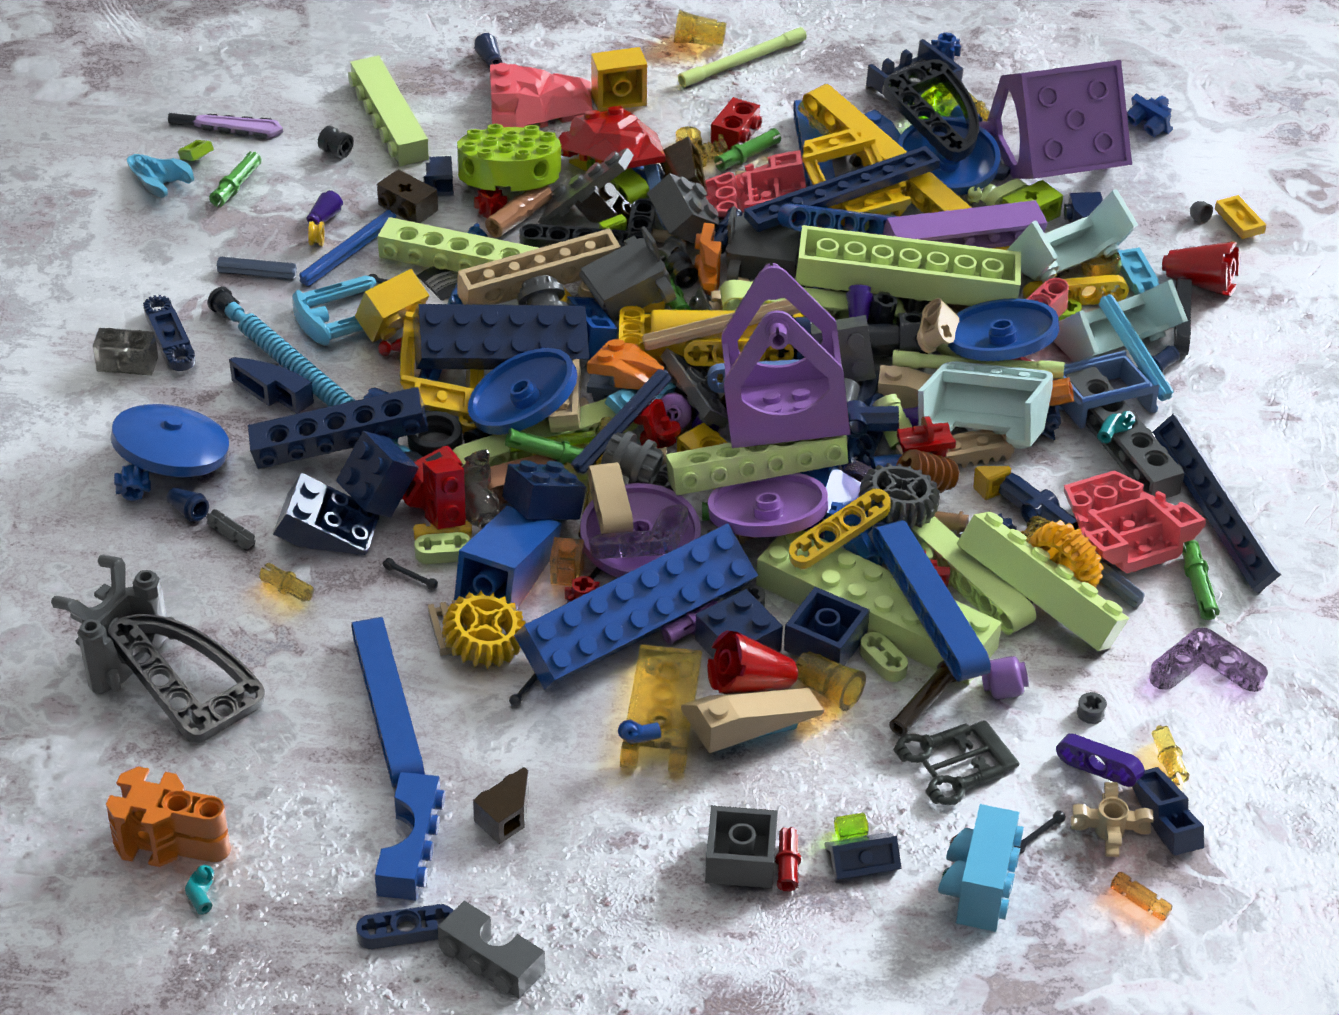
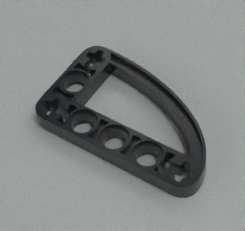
(931, 73)
(201, 713)

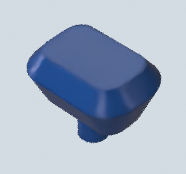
(476, 230)

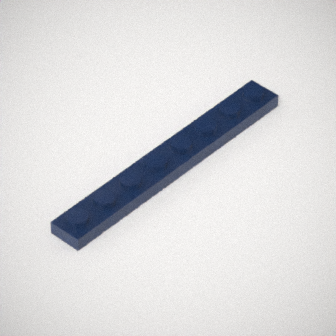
(846, 186)
(1218, 505)

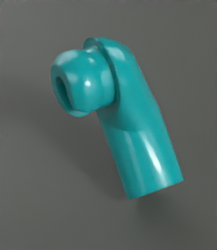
(1115, 424)
(198, 887)

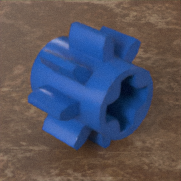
(948, 45)
(132, 482)

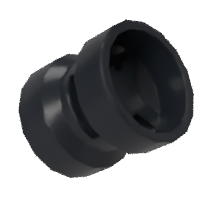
(332, 140)
(681, 270)

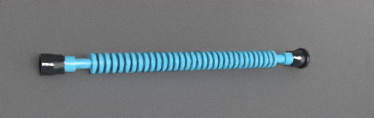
(223, 302)

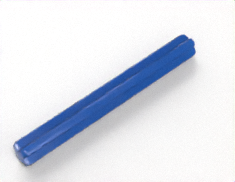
(344, 250)

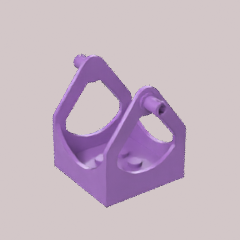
(1066, 120)
(790, 399)

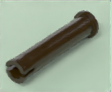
(922, 700)

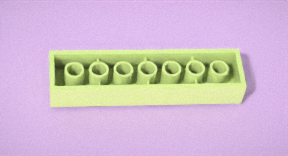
(907, 266)
(869, 587)

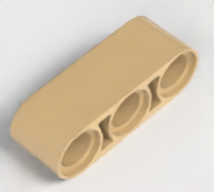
(610, 498)

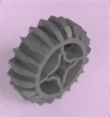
(911, 493)

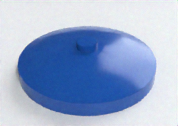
(974, 171)
(1004, 329)
(522, 391)
(169, 440)

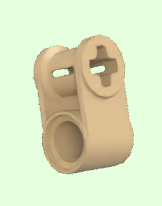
(936, 326)

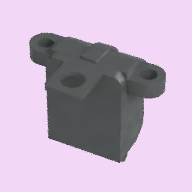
(752, 250)
(629, 276)

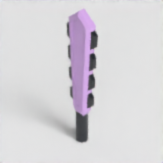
(242, 125)

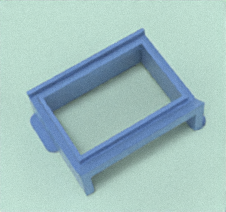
(1111, 366)

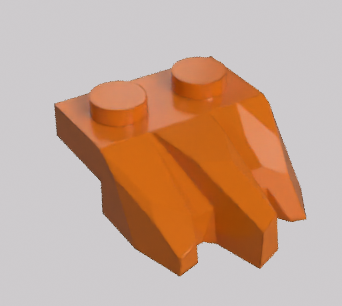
(709, 259)
(624, 362)

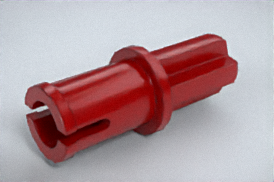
(788, 859)

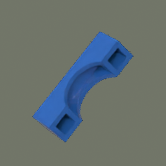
(402, 866)

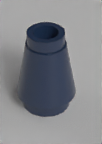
(487, 48)
(188, 503)

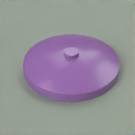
(645, 504)
(769, 505)

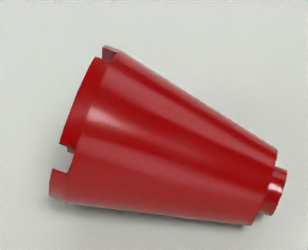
(1208, 266)
(748, 666)

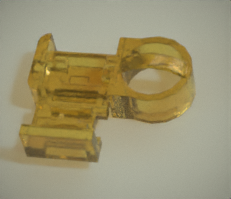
(706, 151)

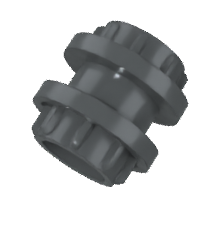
(541, 291)
(636, 461)

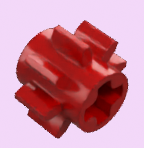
(489, 202)
(580, 587)

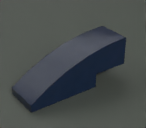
(272, 383)
(1171, 813)

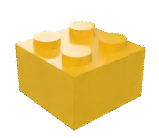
(619, 78)
(385, 305)

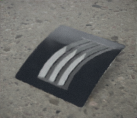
(439, 281)

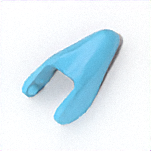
(155, 172)

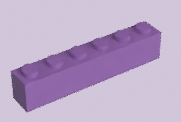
(976, 226)

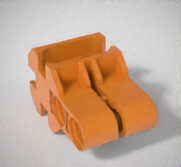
(166, 820)

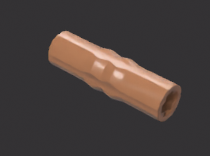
(517, 210)

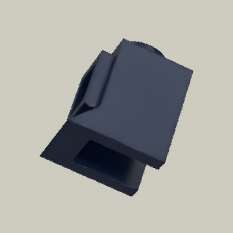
(440, 175)

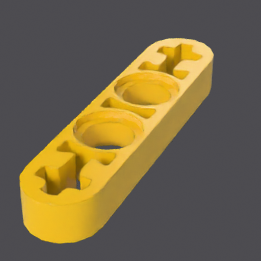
(1077, 285)
(716, 342)
(842, 531)

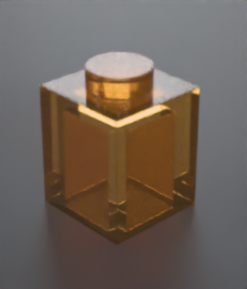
(566, 560)

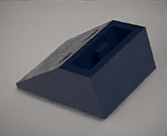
(324, 519)

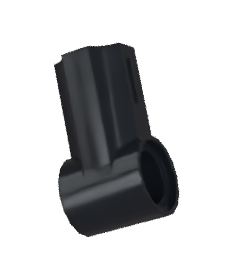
(882, 308)

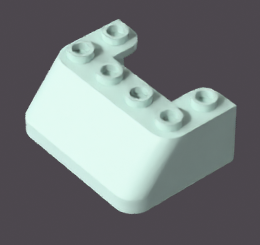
(988, 398)

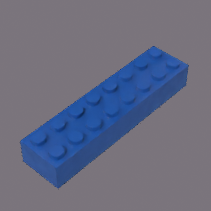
(634, 606)

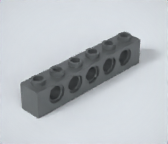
(1135, 449)

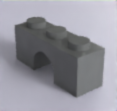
(509, 966)

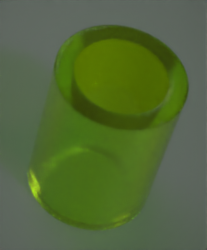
(851, 826)

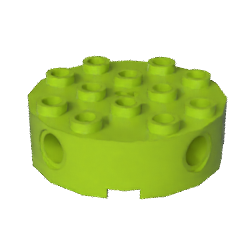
(509, 157)

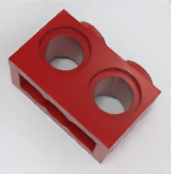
(736, 122)
(444, 493)

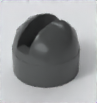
(1201, 211)

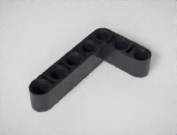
(542, 235)

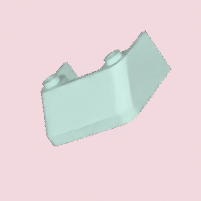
(1074, 243)
(1150, 314)

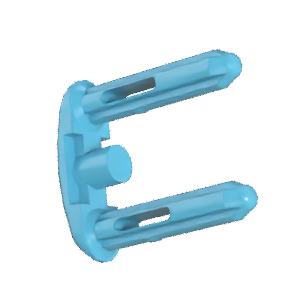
(313, 320)

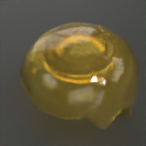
(1102, 266)

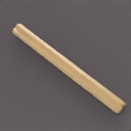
(708, 326)

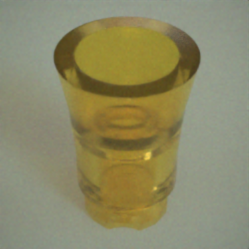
(699, 30)
(830, 679)

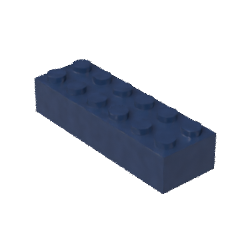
(490, 334)

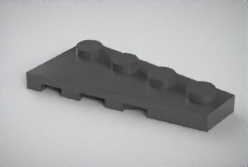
(584, 185)
(694, 384)

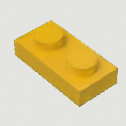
(1240, 216)

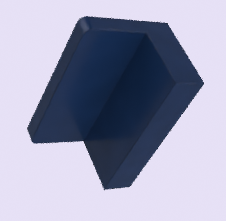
(864, 855)

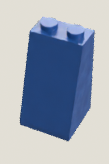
(506, 556)

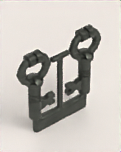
(987, 736)

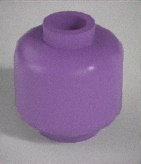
(683, 408)
(1006, 678)

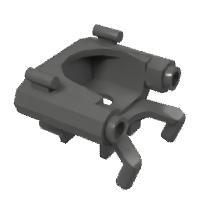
(101, 661)

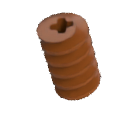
(942, 470)

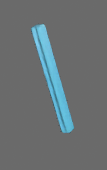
(1135, 346)

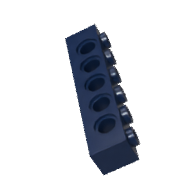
(336, 427)

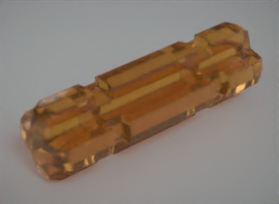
(1141, 896)

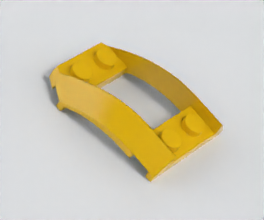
(844, 144)
(435, 394)

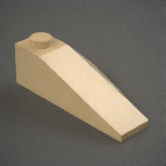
(902, 382)
(738, 717)

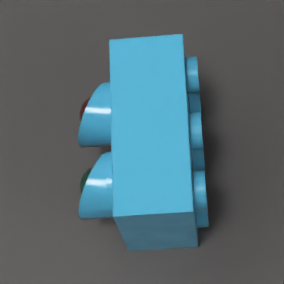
(983, 866)

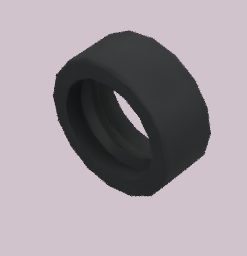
(441, 423)

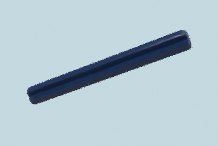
(621, 420)

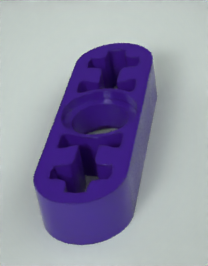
(1118, 766)

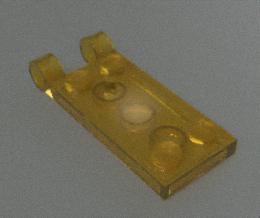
(660, 686)

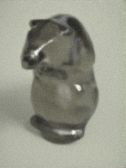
(480, 502)

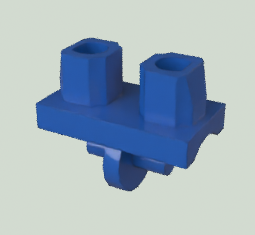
(1153, 111)

